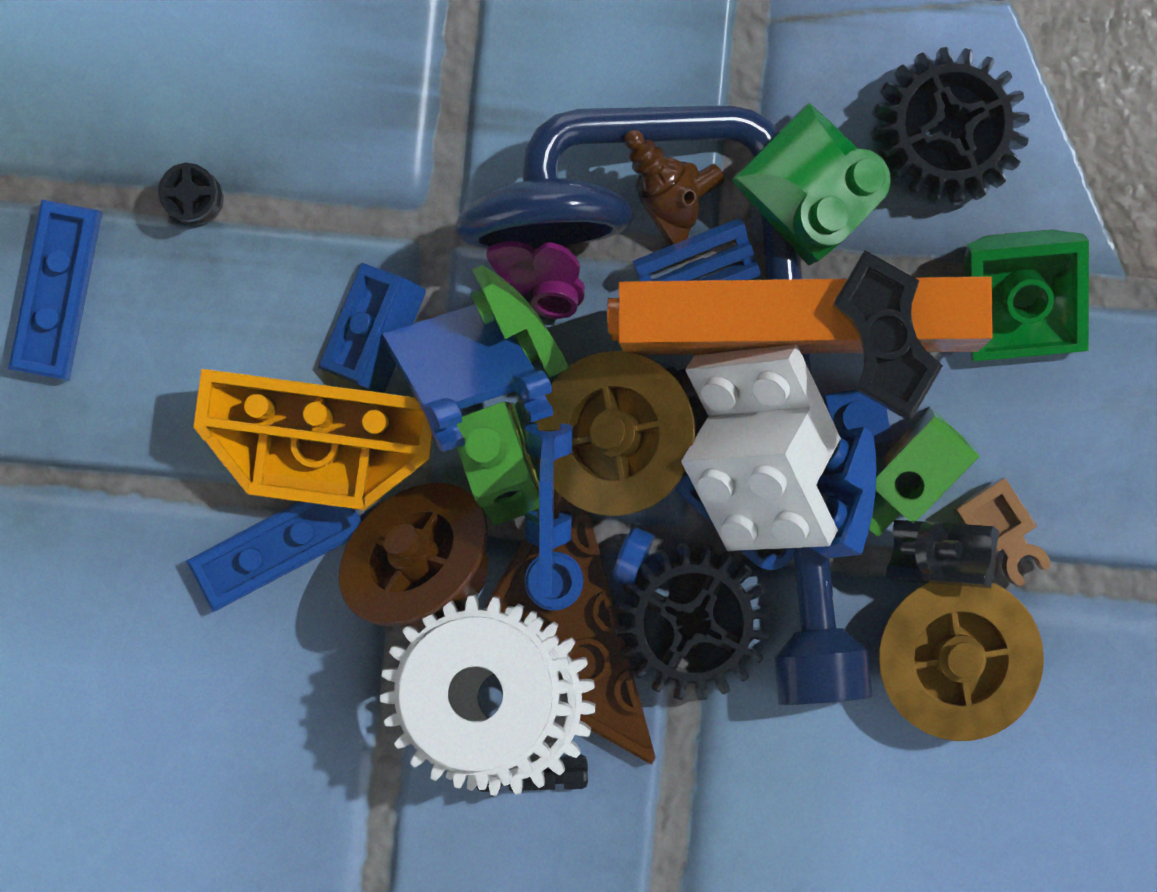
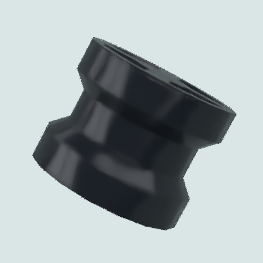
(179, 192)

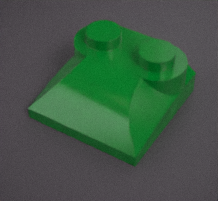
(814, 184)
(1036, 292)

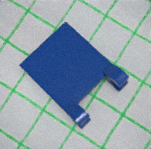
(460, 363)
(546, 531)

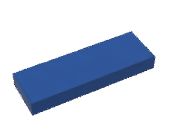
(55, 290)
(271, 550)

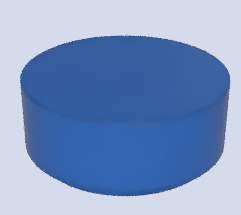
(632, 554)
(566, 582)

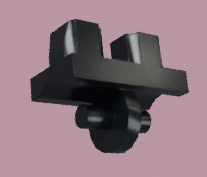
(944, 553)

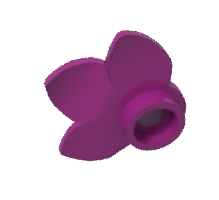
(541, 276)

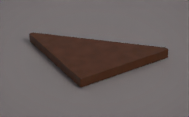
(591, 624)

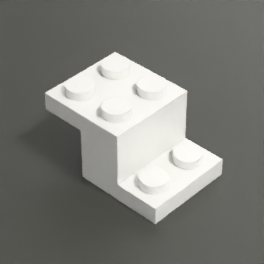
(761, 449)

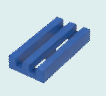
(699, 243)

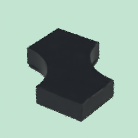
(895, 363)

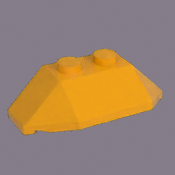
(311, 438)

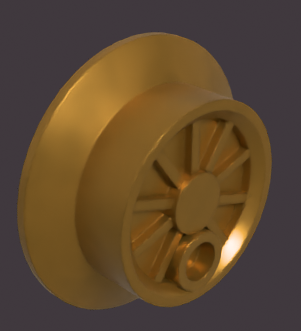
(626, 432)
(961, 660)

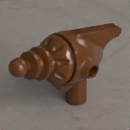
(669, 187)

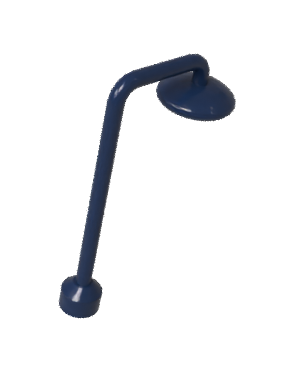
(819, 660)

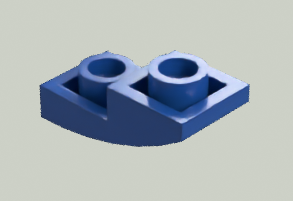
(851, 489)

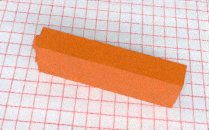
(755, 314)

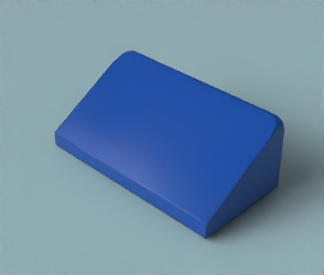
(373, 306)

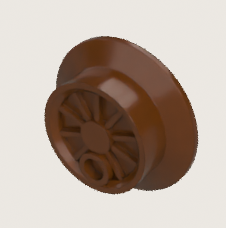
(415, 556)

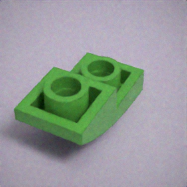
(515, 316)

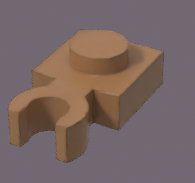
(1002, 509)

